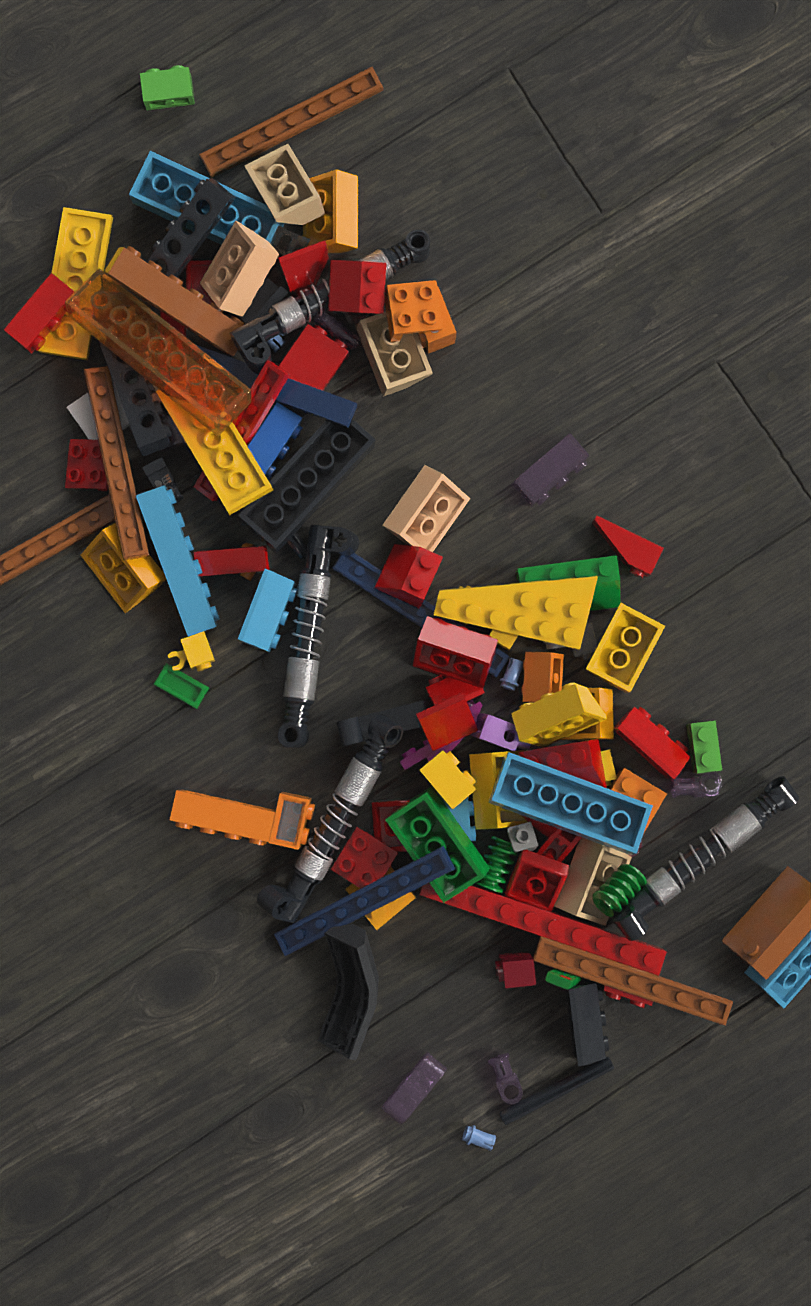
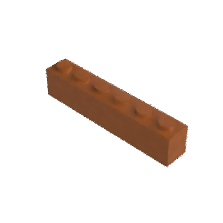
(173, 299)

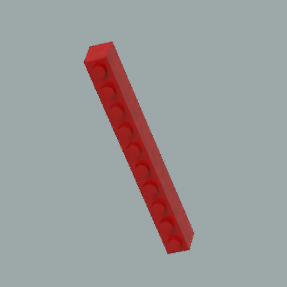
(555, 927)

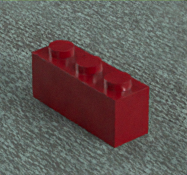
(515, 969)

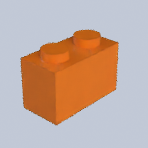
(541, 674)

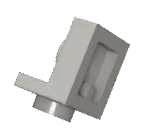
(522, 837)

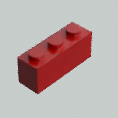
(40, 314)

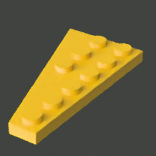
(536, 609)

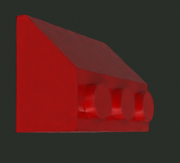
(454, 652)
(652, 742)
(576, 759)

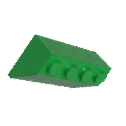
(606, 568)
(427, 825)

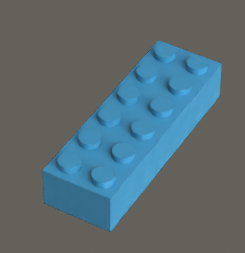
(166, 186)
(570, 804)

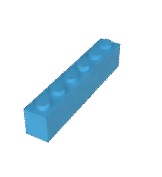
(176, 560)

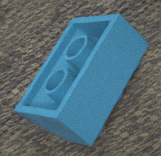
(268, 611)
(789, 976)

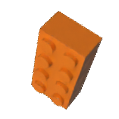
(222, 815)

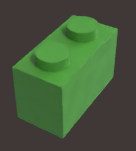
(167, 88)
(704, 747)

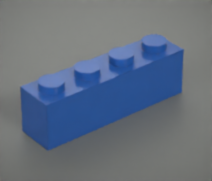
(274, 437)

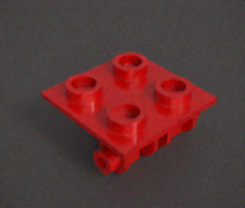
(85, 466)
(364, 859)

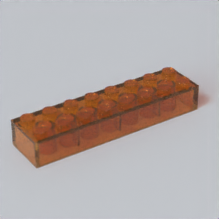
(158, 352)

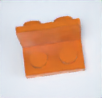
(412, 308)

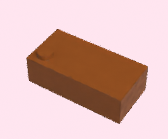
(773, 924)

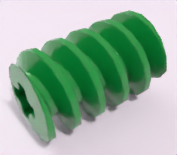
(497, 863)
(618, 889)

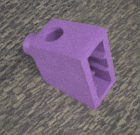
(493, 729)

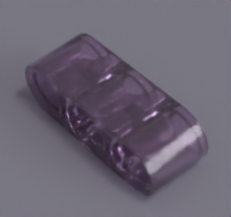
(414, 1088)

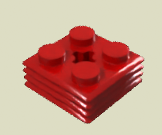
(540, 893)

